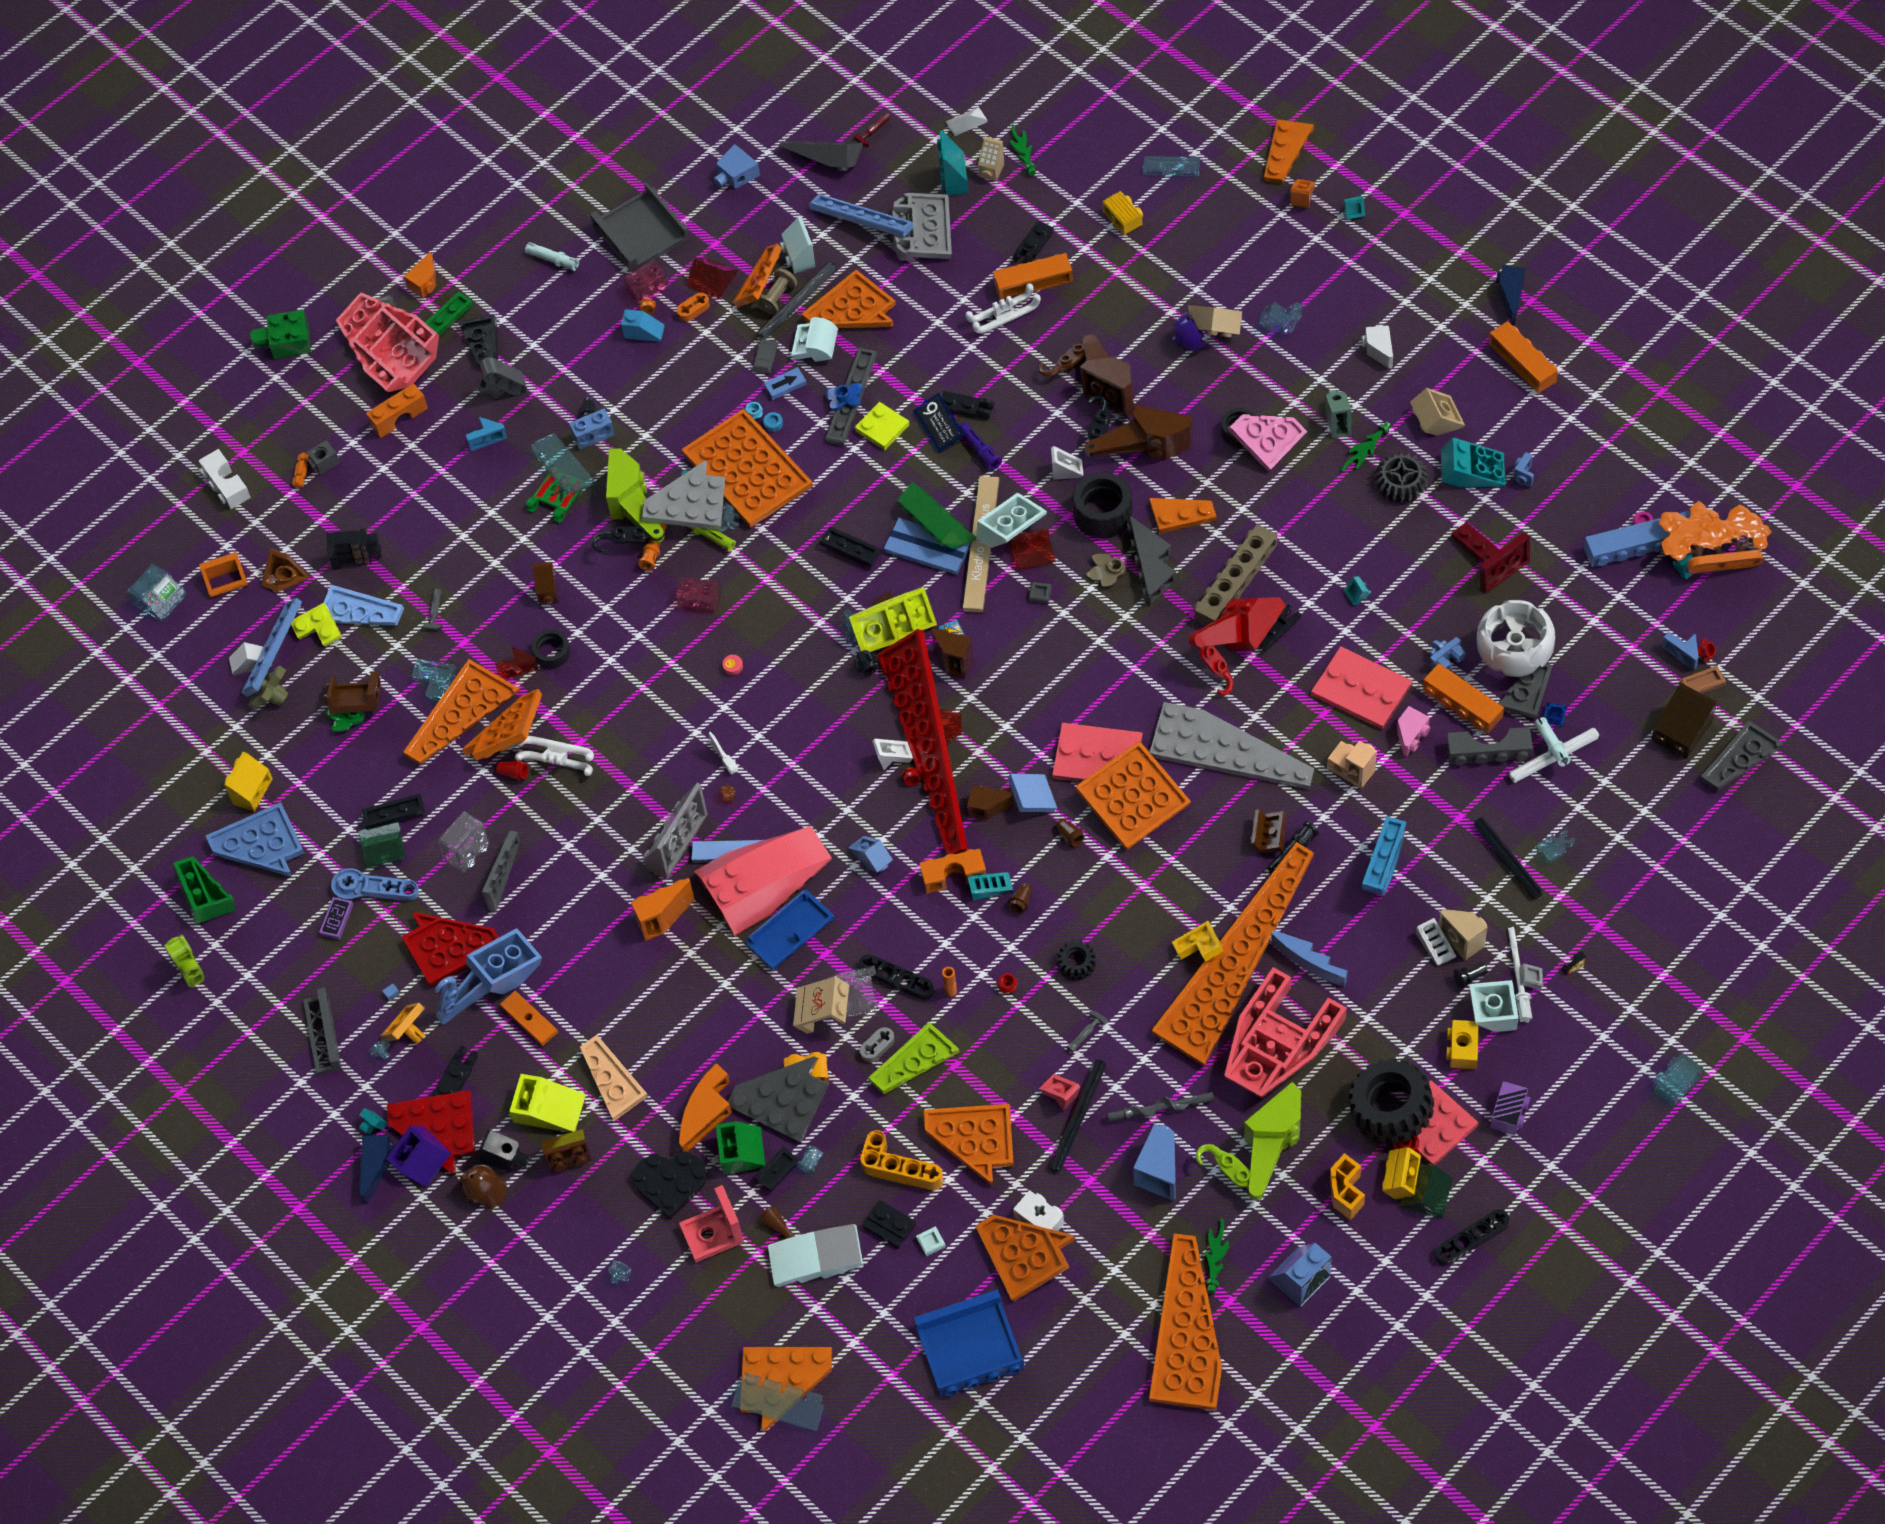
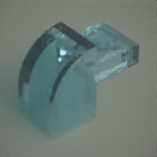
(1279, 319)

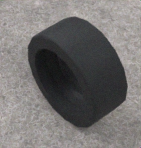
(1231, 416)
(551, 661)

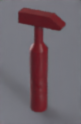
(873, 128)

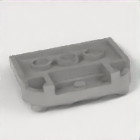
(931, 226)

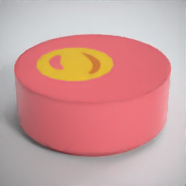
(732, 665)

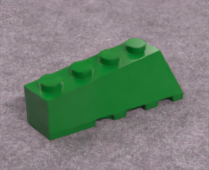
(934, 517)

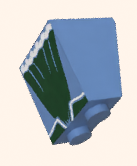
(1302, 1273)

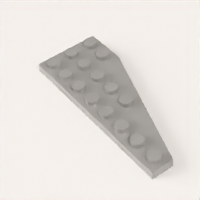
(1208, 742)

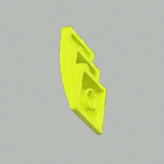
(892, 620)

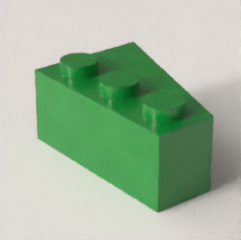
(202, 893)

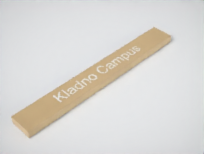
(980, 552)

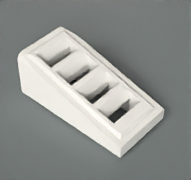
(1435, 929)

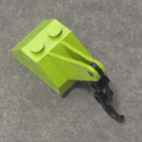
(626, 499)

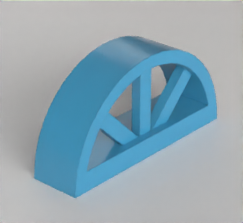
(1384, 857)

